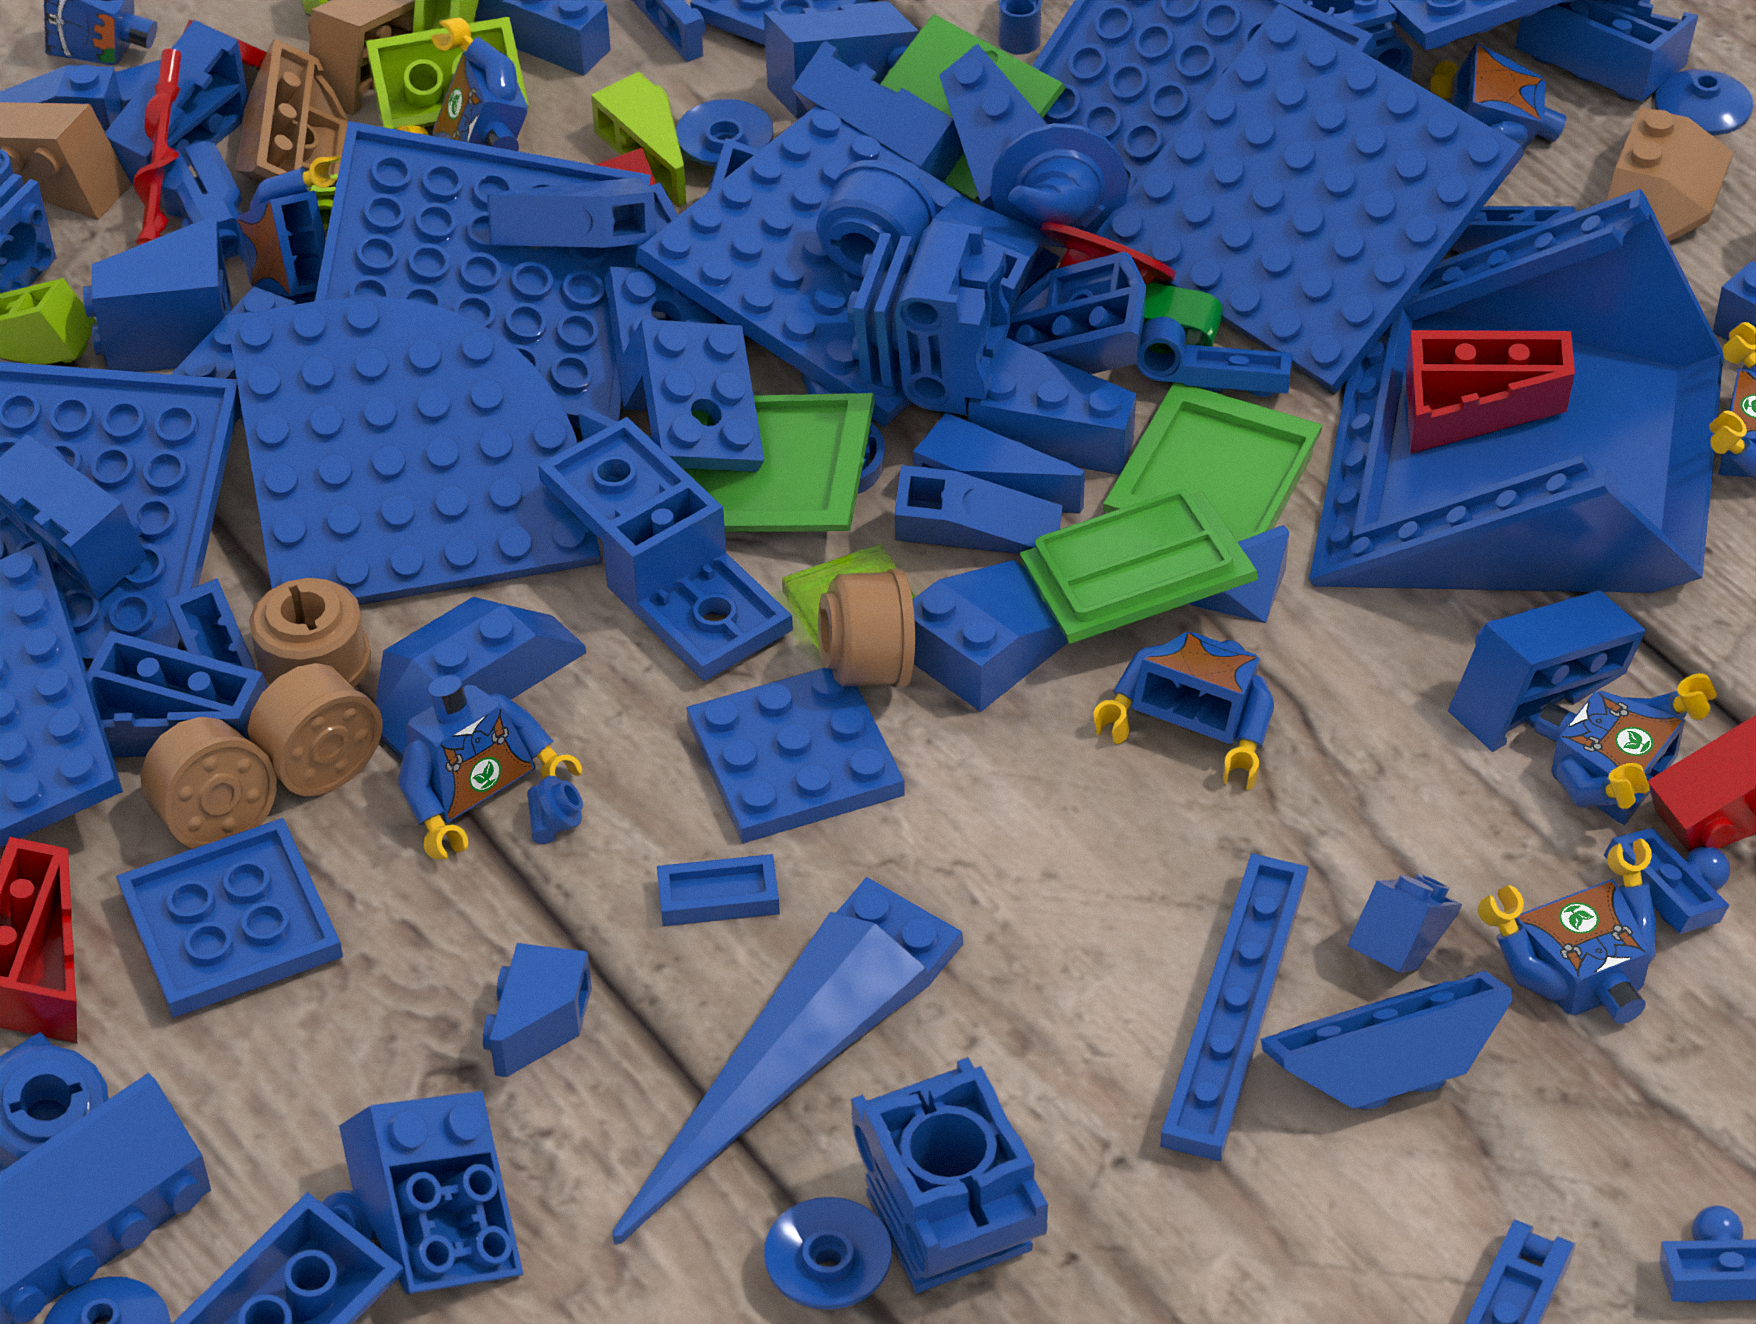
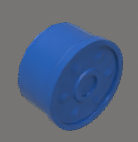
(868, 201)
(43, 1095)

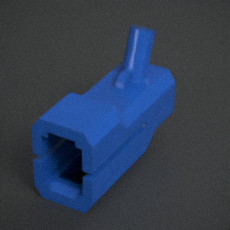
(205, 196)

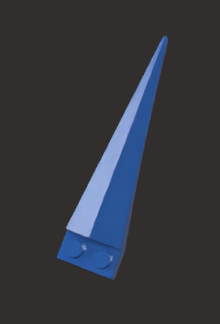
(843, 984)

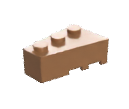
(340, 36)
(64, 153)

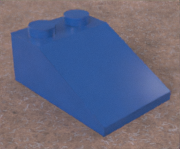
(983, 631)

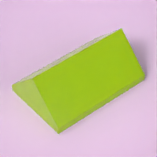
(415, 76)

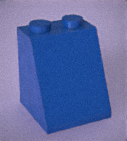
(159, 298)

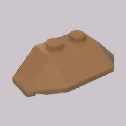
(289, 116)
(1674, 167)

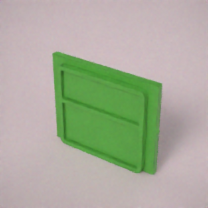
(1226, 447)
(809, 466)
(1135, 563)

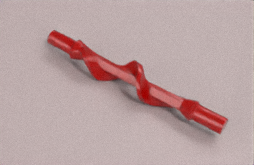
(157, 115)

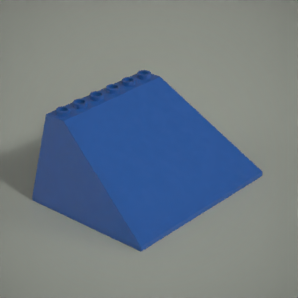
(1560, 502)

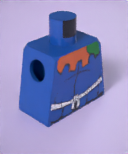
(95, 29)

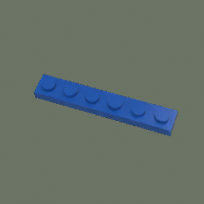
(1234, 1008)

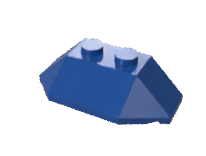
(1084, 314)
(483, 645)
(1395, 1042)

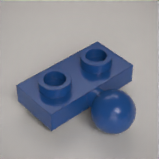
(1681, 887)
(1714, 1264)

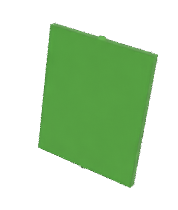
(938, 48)

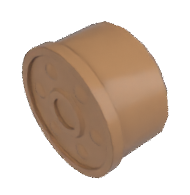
(306, 625)
(868, 629)
(315, 729)
(207, 781)

